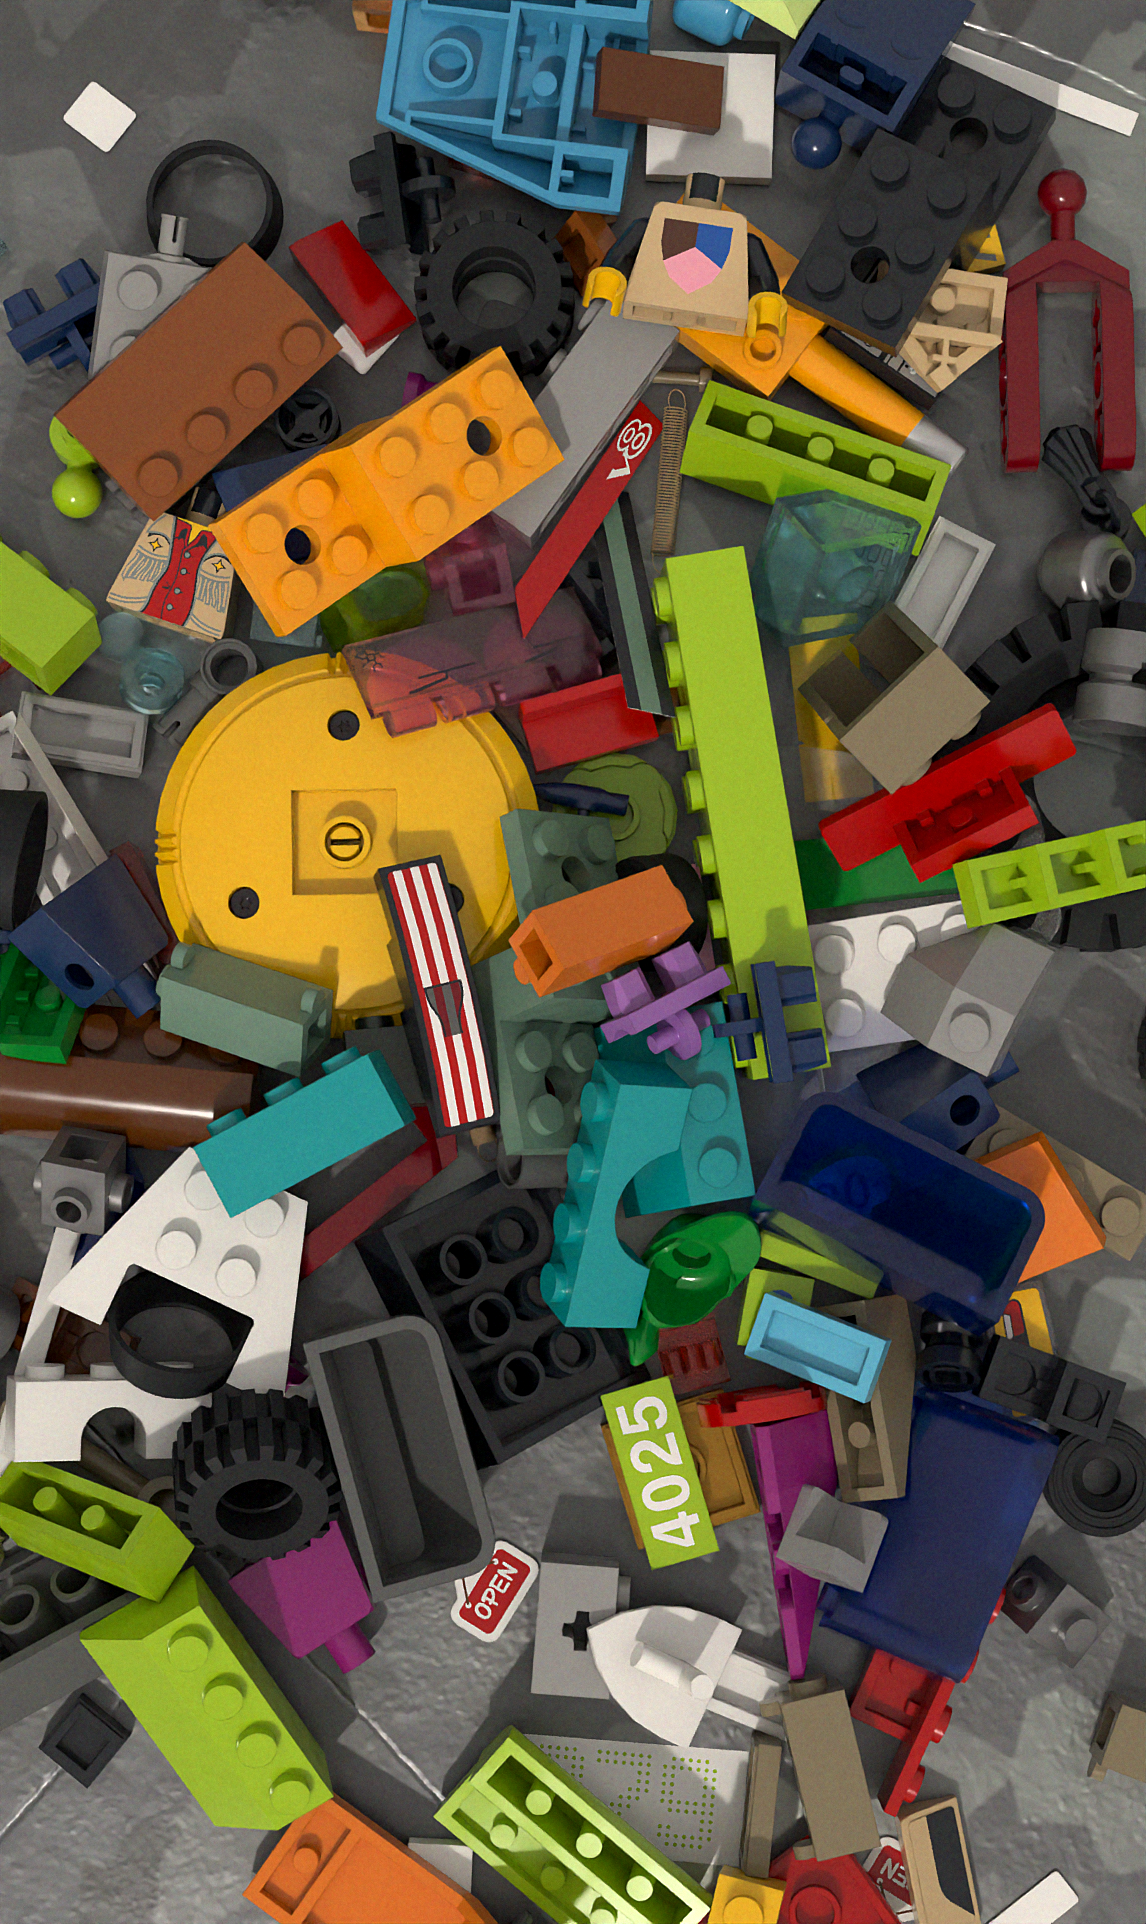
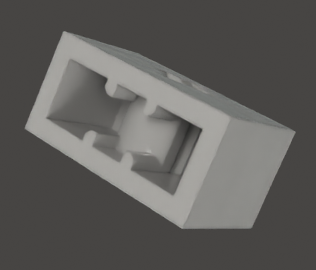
(566, 1586)

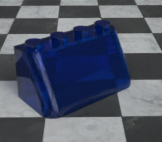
(900, 1210)
(947, 1539)

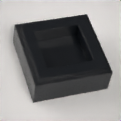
(84, 1740)

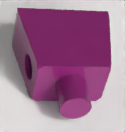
(313, 1597)

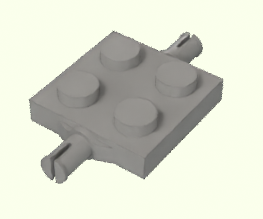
(139, 290)

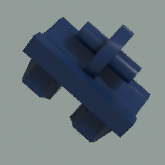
(61, 331)
(783, 1051)

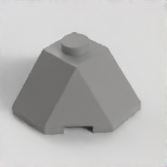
(969, 994)

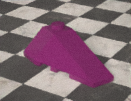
(786, 1458)

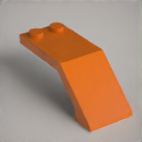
(352, 1871)

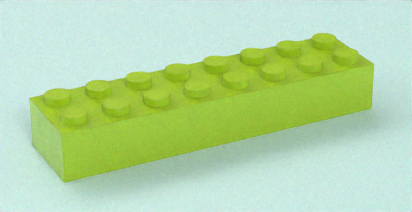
(734, 778)

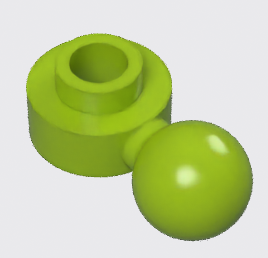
(76, 489)

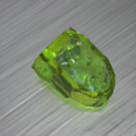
(379, 606)

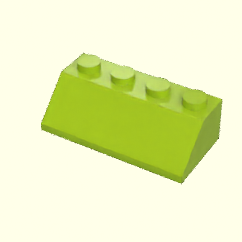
(211, 1707)

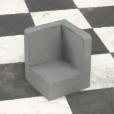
(832, 1539)

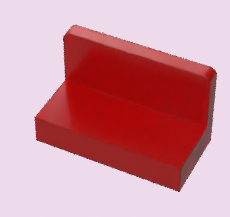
(582, 724)

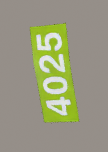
(659, 1472)

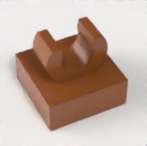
(585, 243)

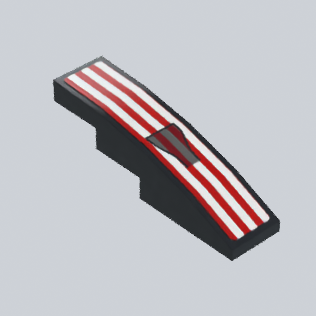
(438, 996)

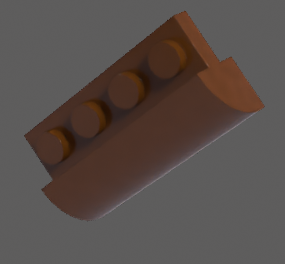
(129, 1083)

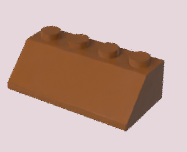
(198, 380)

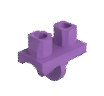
(637, 1008)

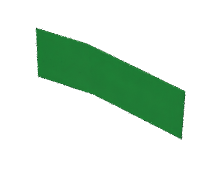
(875, 881)

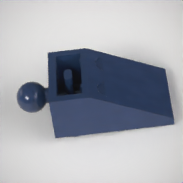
(863, 70)

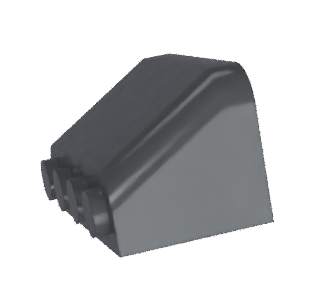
(401, 1453)

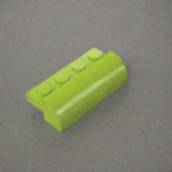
(564, 1842)

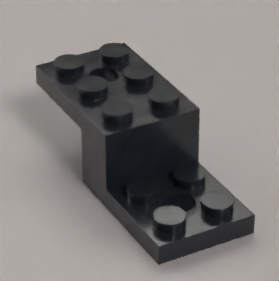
(918, 206)

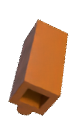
(599, 931)

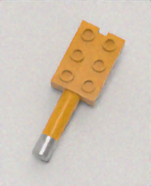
(765, 362)

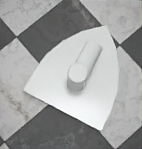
(663, 1665)

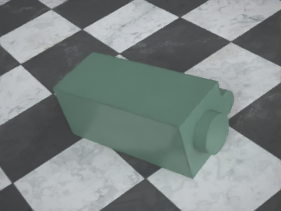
(244, 1008)

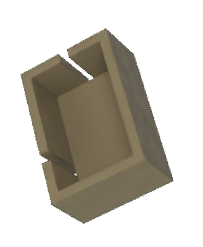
(913, 717)

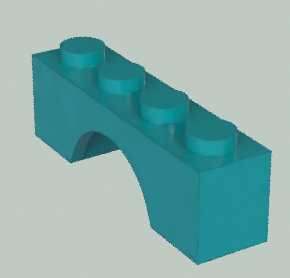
(627, 1120)

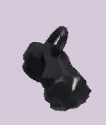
(1073, 456)

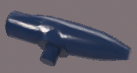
(582, 798)

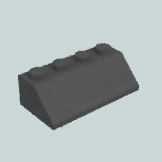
(40, 1626)

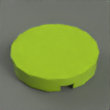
(651, 805)

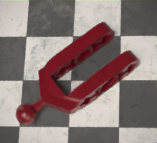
(1067, 267)
(380, 1196)

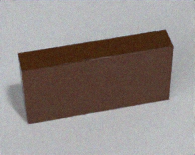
(658, 91)

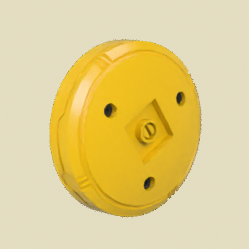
(298, 802)

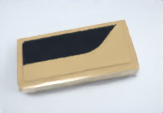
(936, 1862)

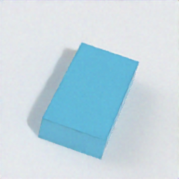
(817, 1347)

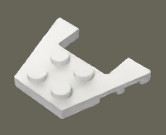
(191, 1240)

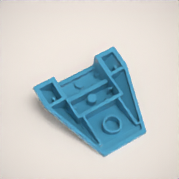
(515, 91)

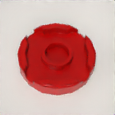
(760, 1405)

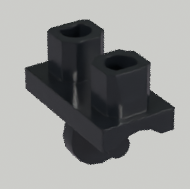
(408, 193)

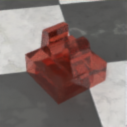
(693, 1356)

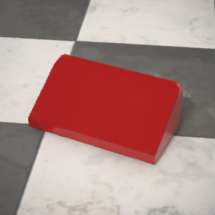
(352, 286)

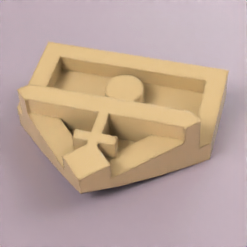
(956, 325)

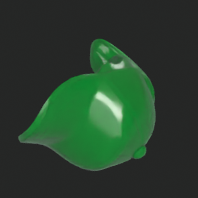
(692, 1268)

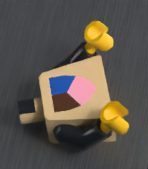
(691, 268)

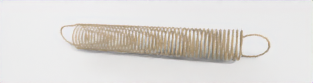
(669, 545)

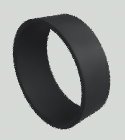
(271, 228)
(21, 852)
(152, 1291)

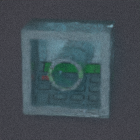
(827, 565)

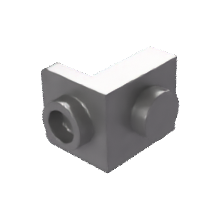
(1053, 1612)

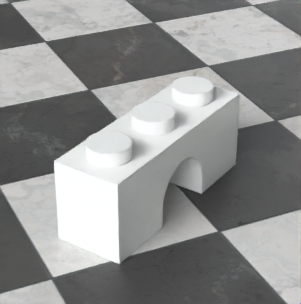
(51, 1410)

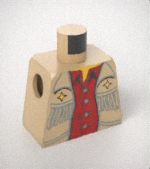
(181, 574)

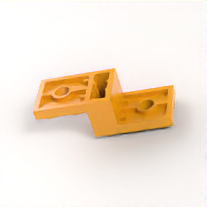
(387, 492)

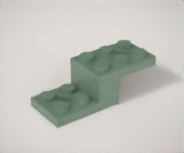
(554, 1032)

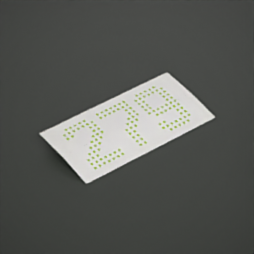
(672, 1795)

